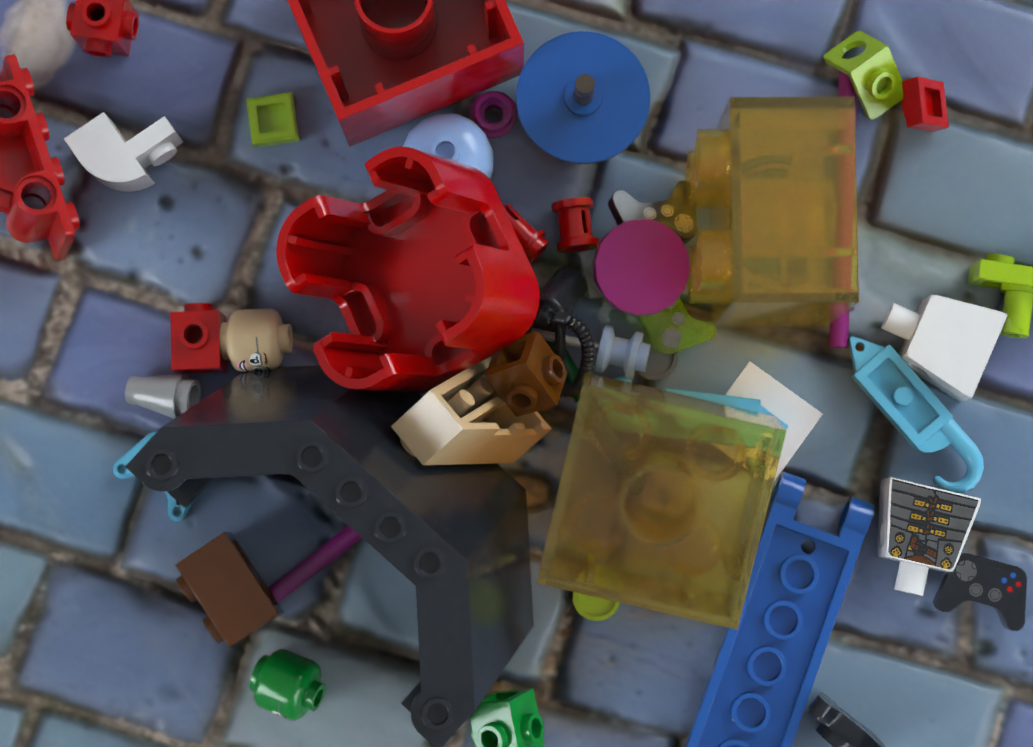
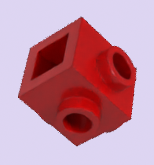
(110, 34)

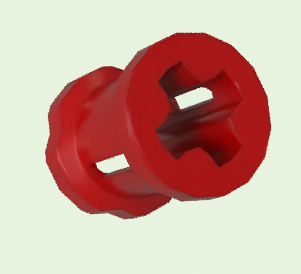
(574, 224)

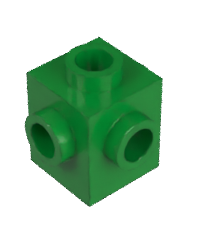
(507, 720)

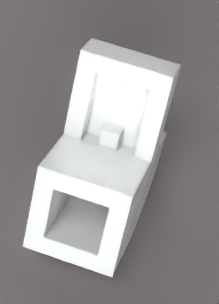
(122, 163)

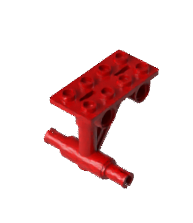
(27, 173)

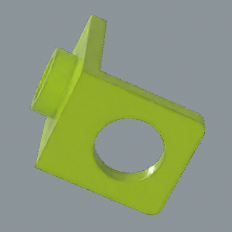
(871, 73)

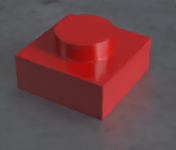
(924, 104)

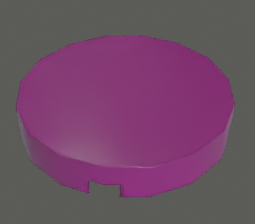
(641, 267)

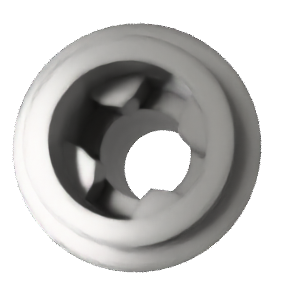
(164, 393)

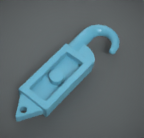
(913, 409)

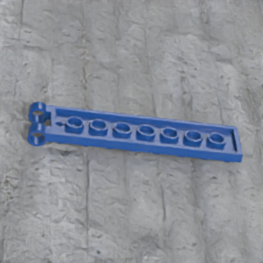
(784, 626)

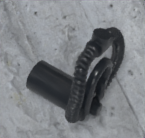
(555, 314)

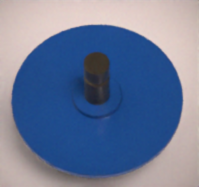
(583, 97)

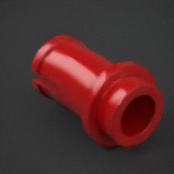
(530, 239)

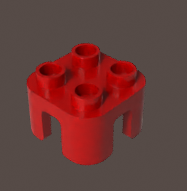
(418, 272)

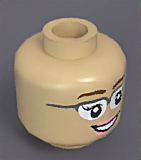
(255, 339)

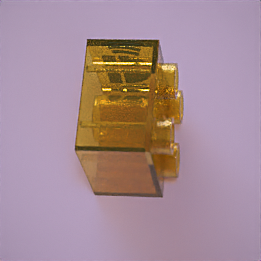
(779, 213)
(661, 500)

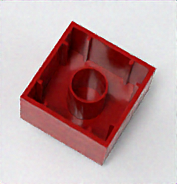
(406, 57)

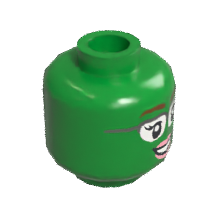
(287, 684)

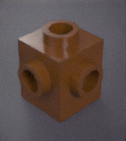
(527, 375)

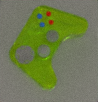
(675, 329)

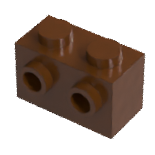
(227, 590)

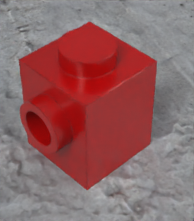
(197, 340)

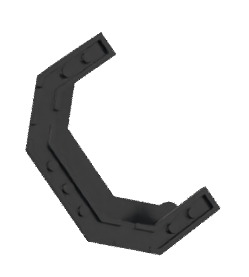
(443, 526)

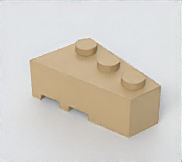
(467, 424)

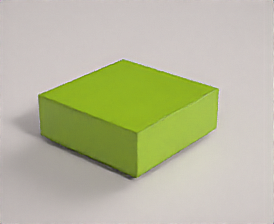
(273, 120)

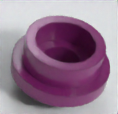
(494, 100)

